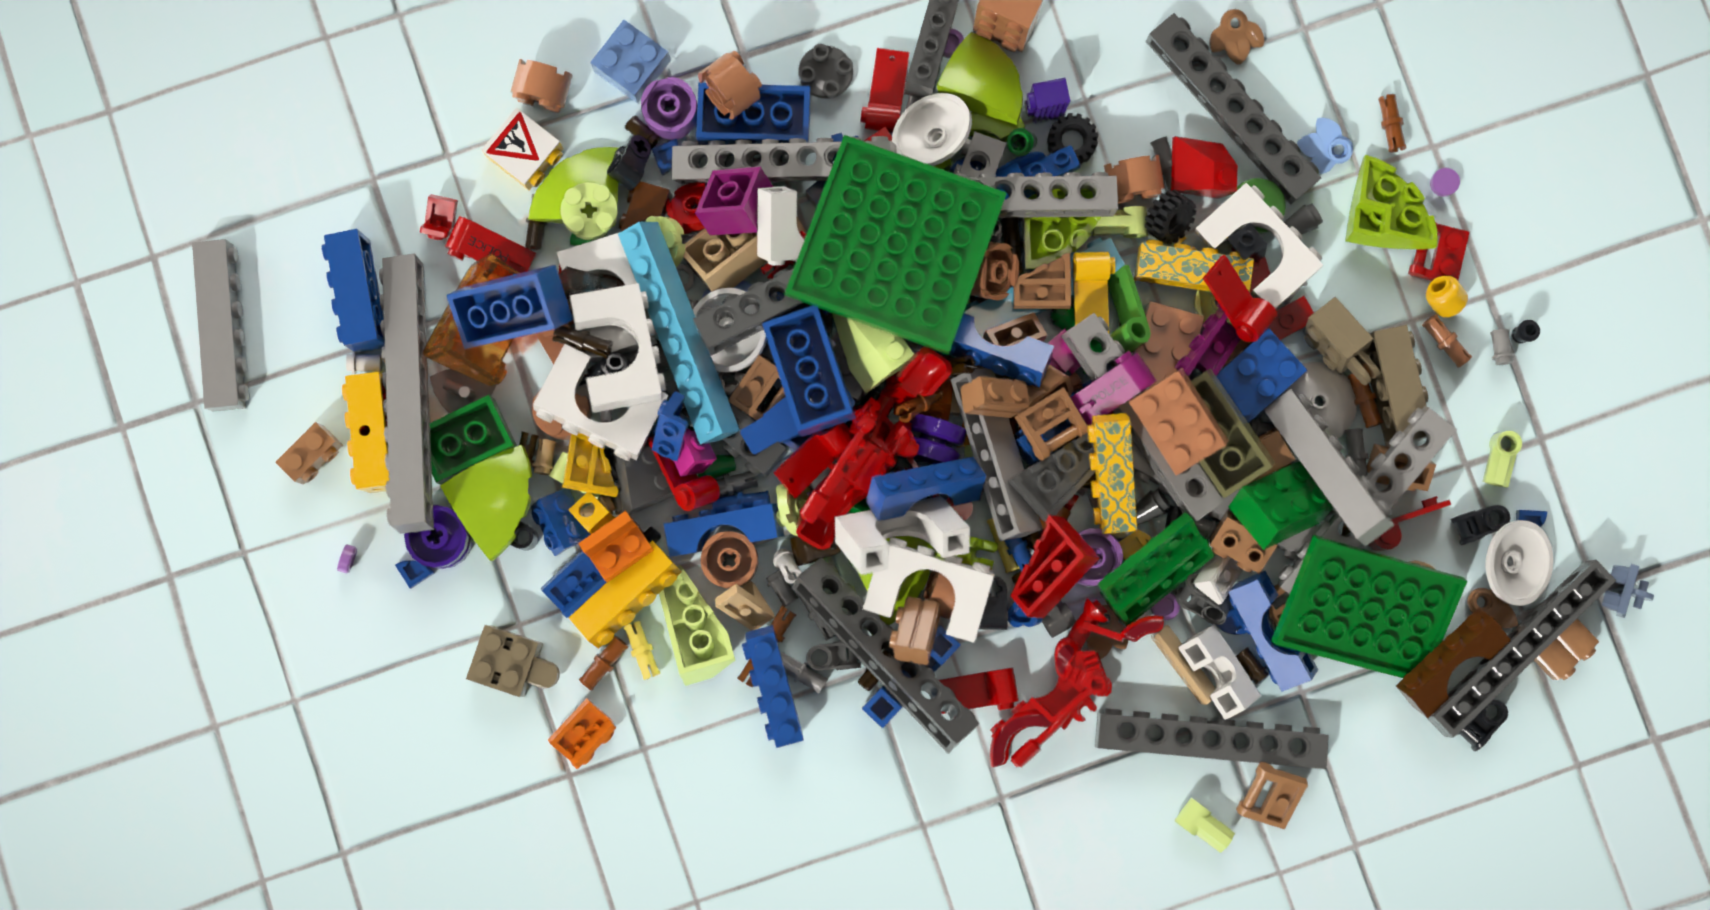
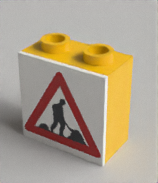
(523, 149)

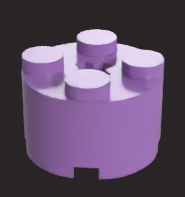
(666, 94)
(1109, 552)

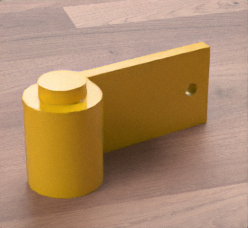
(1090, 284)

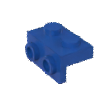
(670, 428)
(558, 525)
(573, 584)

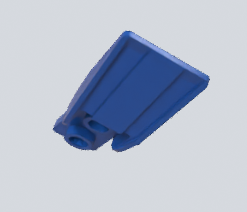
(1037, 162)
(773, 427)

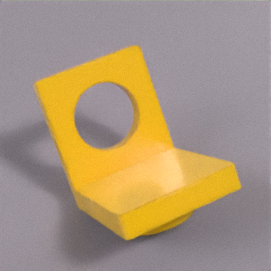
(597, 520)

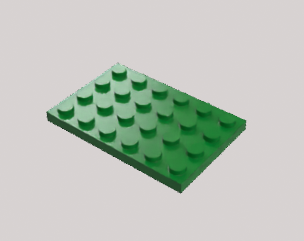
(1367, 608)

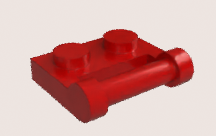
(1447, 255)

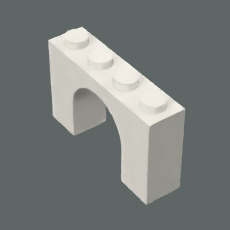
(777, 225)
(605, 257)
(1296, 262)
(622, 308)
(558, 403)
(931, 519)
(969, 583)

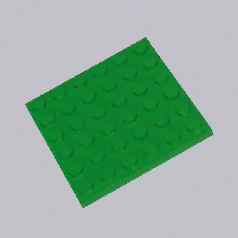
(895, 244)

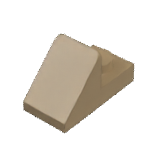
(745, 605)

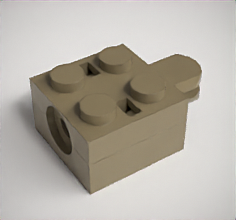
(1341, 341)
(510, 663)

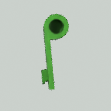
(1134, 324)

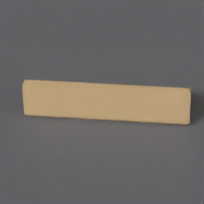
(1195, 680)

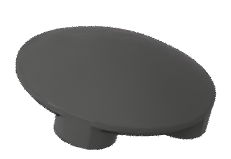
(826, 71)

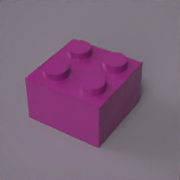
(731, 201)

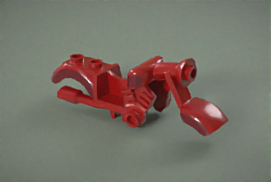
(871, 448)
(1079, 678)

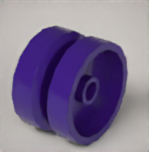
(934, 437)
(453, 545)

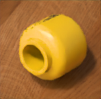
(1446, 296)

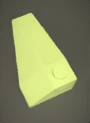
(870, 352)
(696, 634)

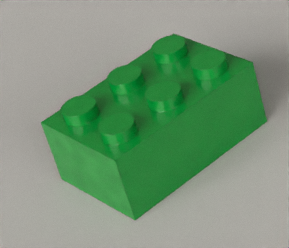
(467, 438)
(1280, 505)

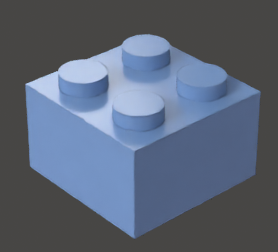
(630, 61)

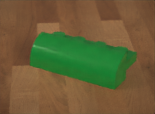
(1155, 569)

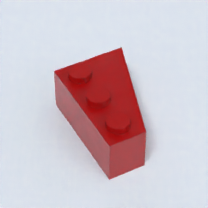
(1054, 568)

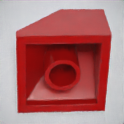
(1202, 168)

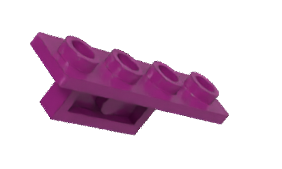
(1212, 346)

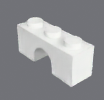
(1233, 686)

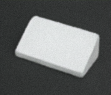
(1218, 577)

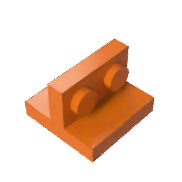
(616, 546)

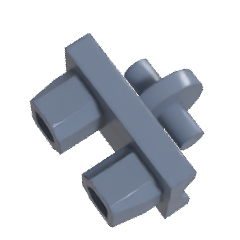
(1620, 602)

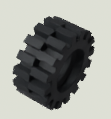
(1077, 124)
(1170, 217)

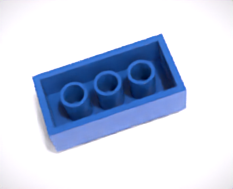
(778, 115)
(355, 290)
(510, 307)
(808, 370)
(1260, 374)

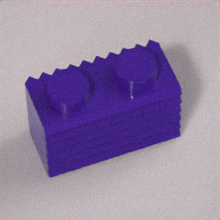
(1047, 100)

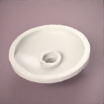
(933, 128)
(742, 353)
(1337, 396)
(1519, 562)

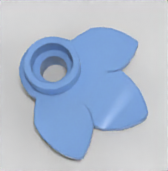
(1322, 143)

